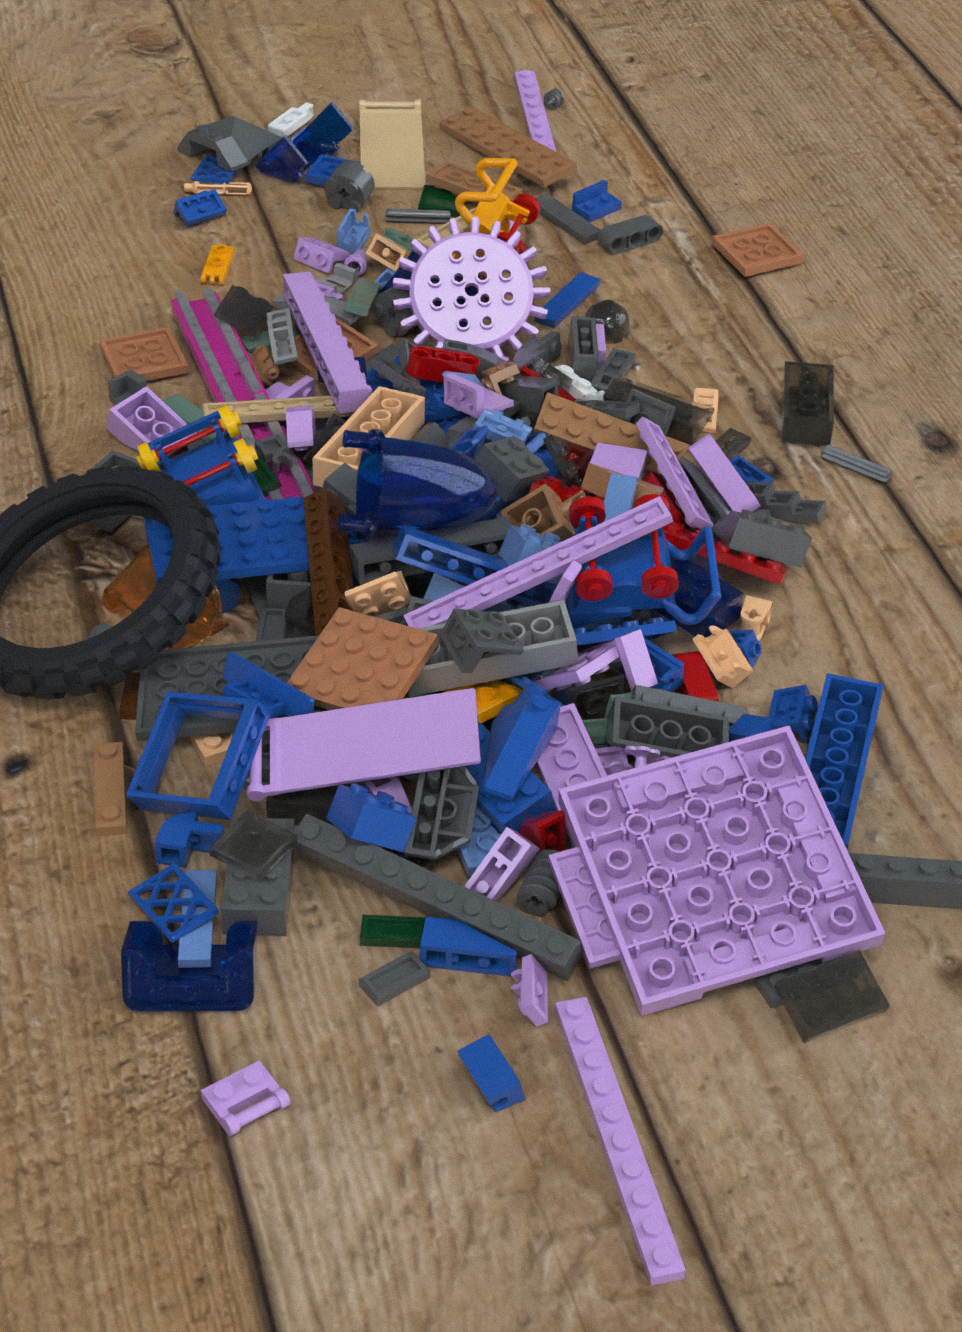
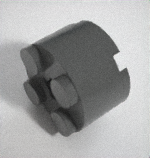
(349, 186)
(387, 315)

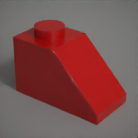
(546, 831)

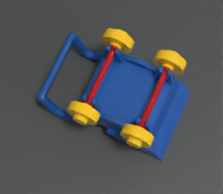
(212, 468)

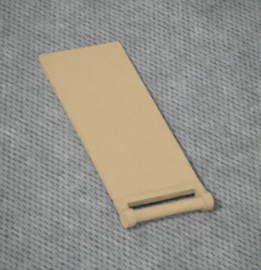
(392, 144)

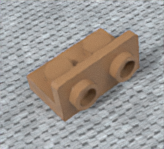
(500, 373)

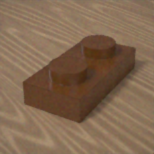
(129, 699)

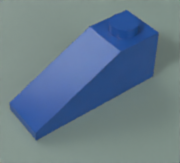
(461, 948)

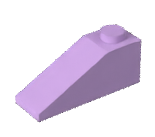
(502, 865)

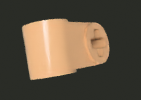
(755, 615)

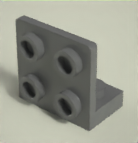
(473, 632)

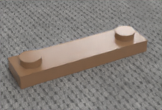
(109, 789)

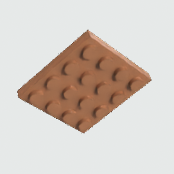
(362, 661)

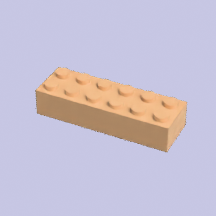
(386, 409)

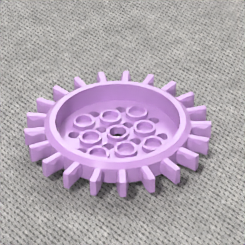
(499, 257)

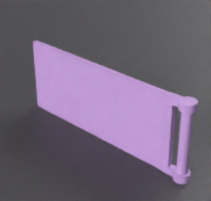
(368, 743)

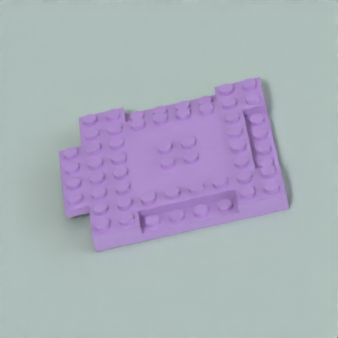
(710, 871)

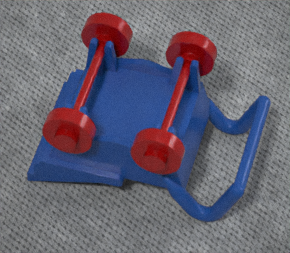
(634, 573)

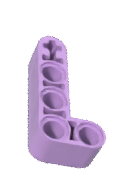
(723, 475)

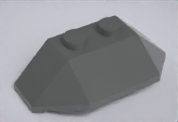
(444, 812)

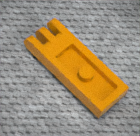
(218, 264)

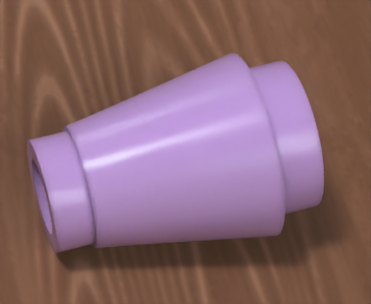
(358, 261)

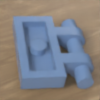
(502, 426)

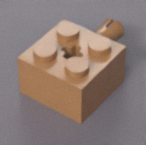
(543, 511)

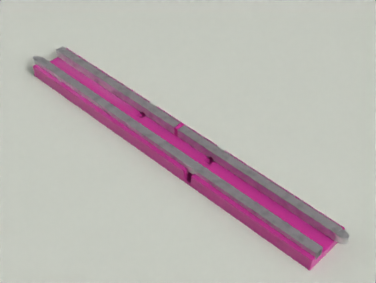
(232, 378)

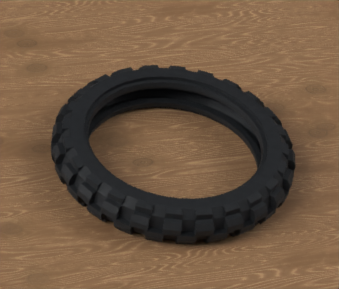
(155, 623)

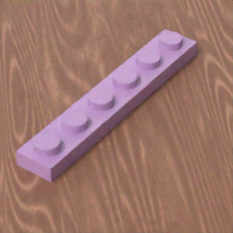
(674, 474)

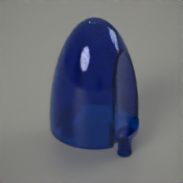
(414, 485)

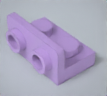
(318, 253)

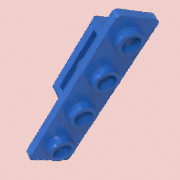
(255, 683)

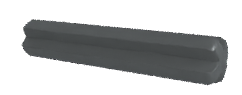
(418, 216)
(856, 463)

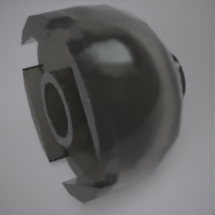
(613, 317)

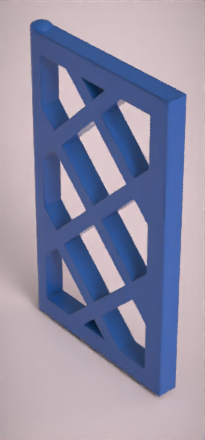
(212, 167)
(189, 920)

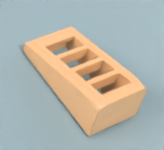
(710, 398)

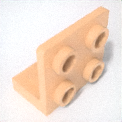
(380, 595)

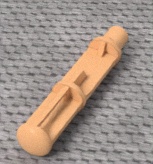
(221, 188)

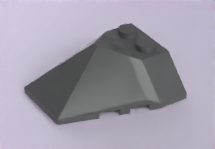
(232, 139)

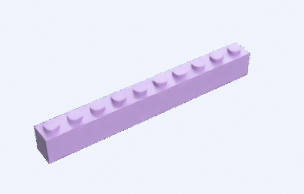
(325, 342)

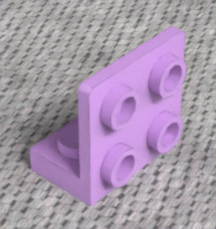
(471, 397)

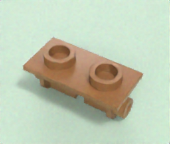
(264, 365)

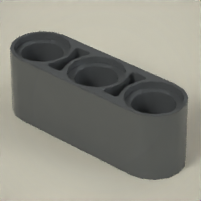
(630, 234)

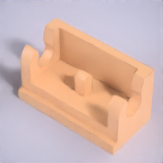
(723, 656)

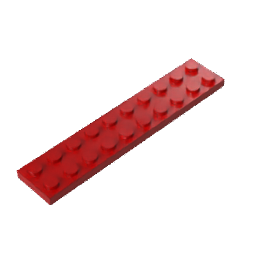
(682, 538)

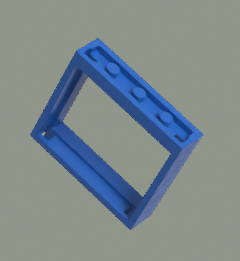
(235, 766)

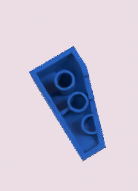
(517, 742)

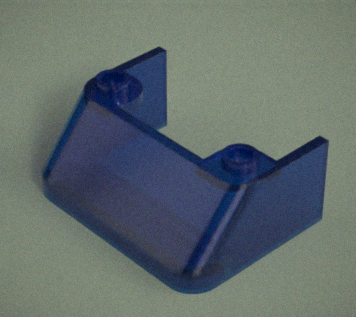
(295, 155)

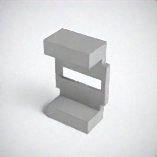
(342, 276)

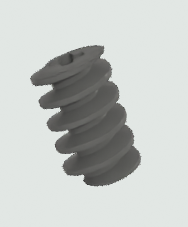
(539, 889)

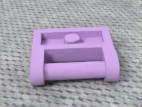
(240, 1091)

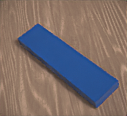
(568, 299)

